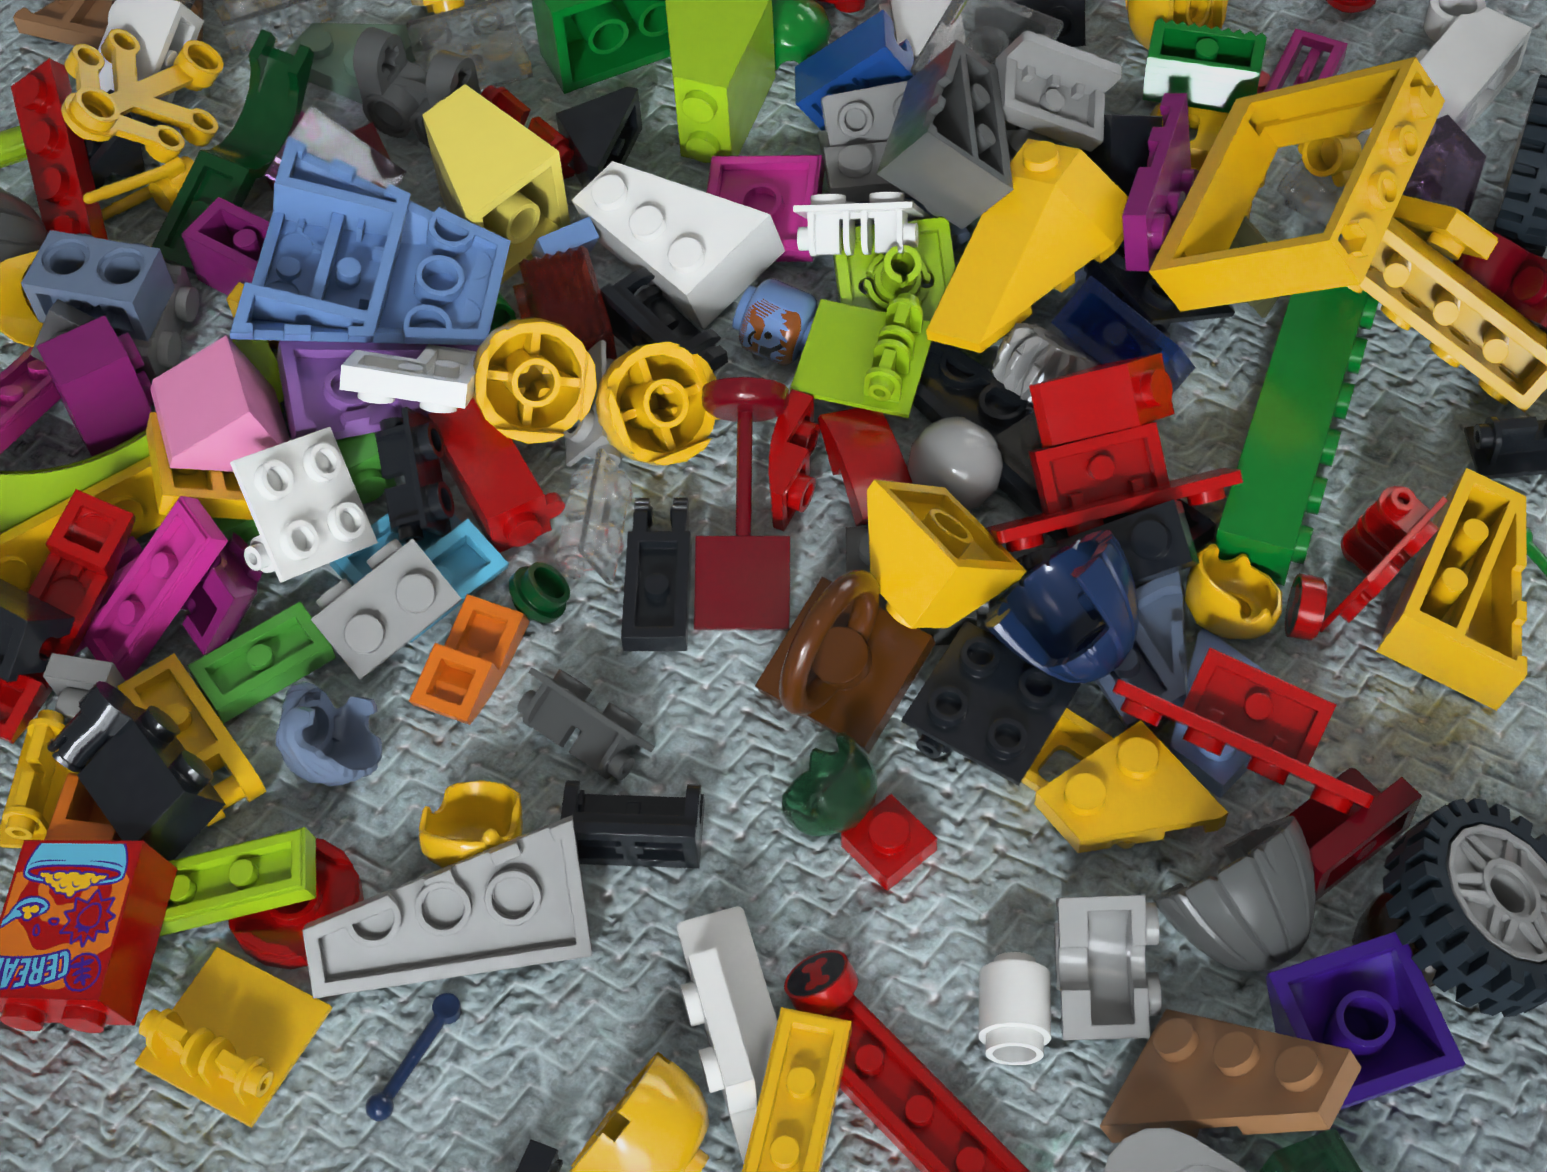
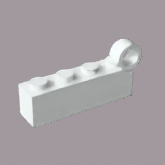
(1470, 56)

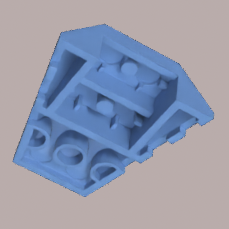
(366, 264)

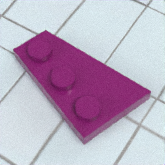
(1160, 186)

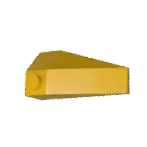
(1029, 244)

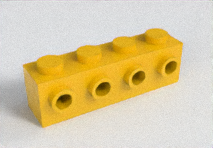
(1458, 317)

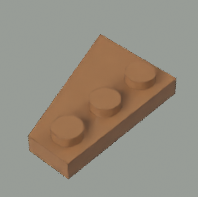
(1230, 1076)

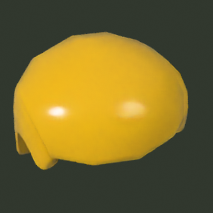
(1232, 596)
(470, 821)

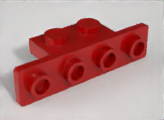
(1103, 478)
(1256, 716)

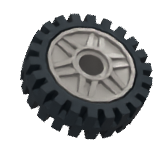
(1474, 904)

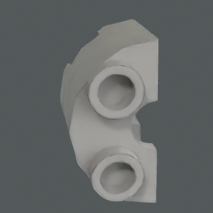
(1103, 966)

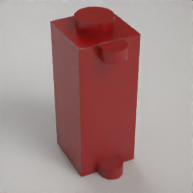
(494, 479)

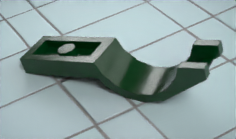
(246, 153)

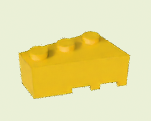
(1464, 595)

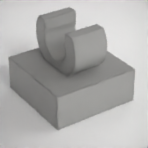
(74, 677)

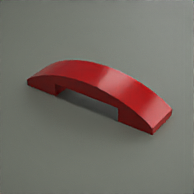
(74, 579)

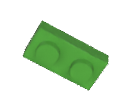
(261, 662)

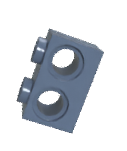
(101, 279)

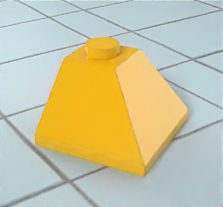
(932, 555)

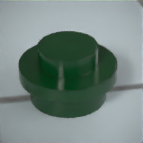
(539, 592)

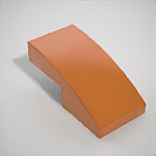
(472, 661)

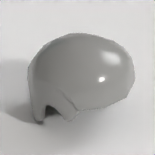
(957, 457)

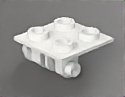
(885, 209)
(301, 506)

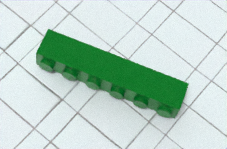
(1293, 429)

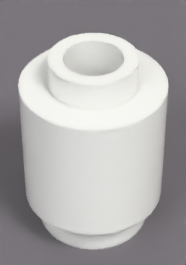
(1014, 1009)

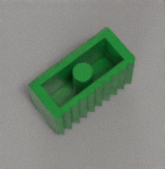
(1204, 63)

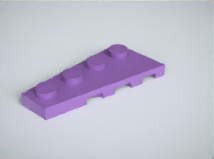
(312, 383)

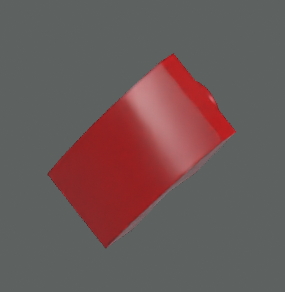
(862, 451)
(789, 459)

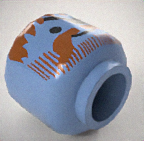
(775, 320)

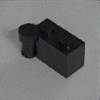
(138, 770)

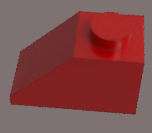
(1102, 399)

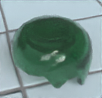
(833, 791)

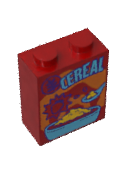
(81, 932)

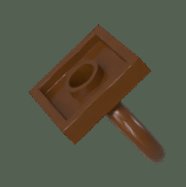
(846, 660)

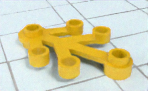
(99, 115)

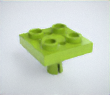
(898, 271)

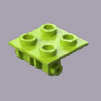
(865, 355)

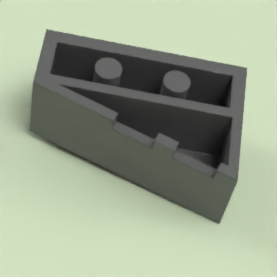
(951, 138)

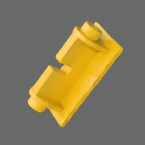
(35, 784)

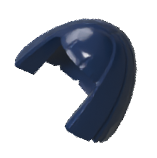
(1073, 612)

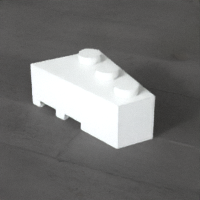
(690, 240)

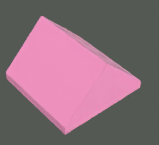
(216, 409)

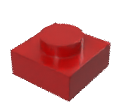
(889, 842)

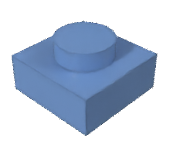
(568, 237)

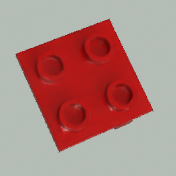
(1383, 543)

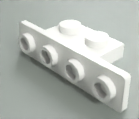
(734, 1007)

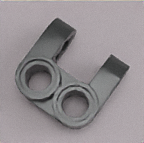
(399, 91)

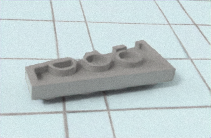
(472, 917)

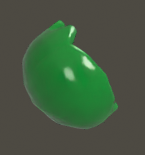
(799, 30)

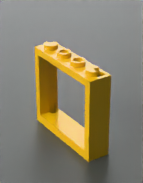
(1195, 256)

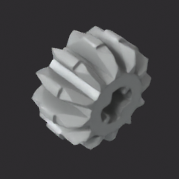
(1034, 356)

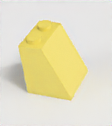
(496, 172)

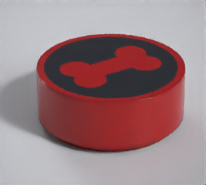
(1305, 607)
(821, 982)

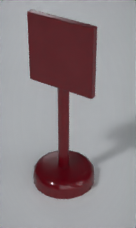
(743, 577)

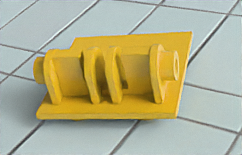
(231, 1036)

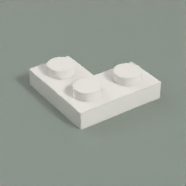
(437, 379)

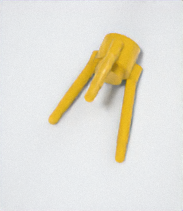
(1332, 156)
(163, 187)

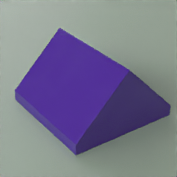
(1375, 1006)

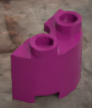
(221, 597)

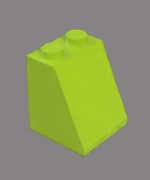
(719, 71)

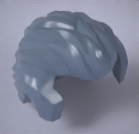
(327, 741)

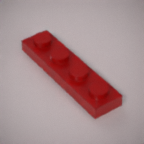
(56, 153)

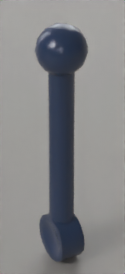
(446, 1011)

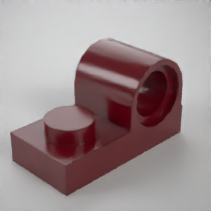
(1512, 276)

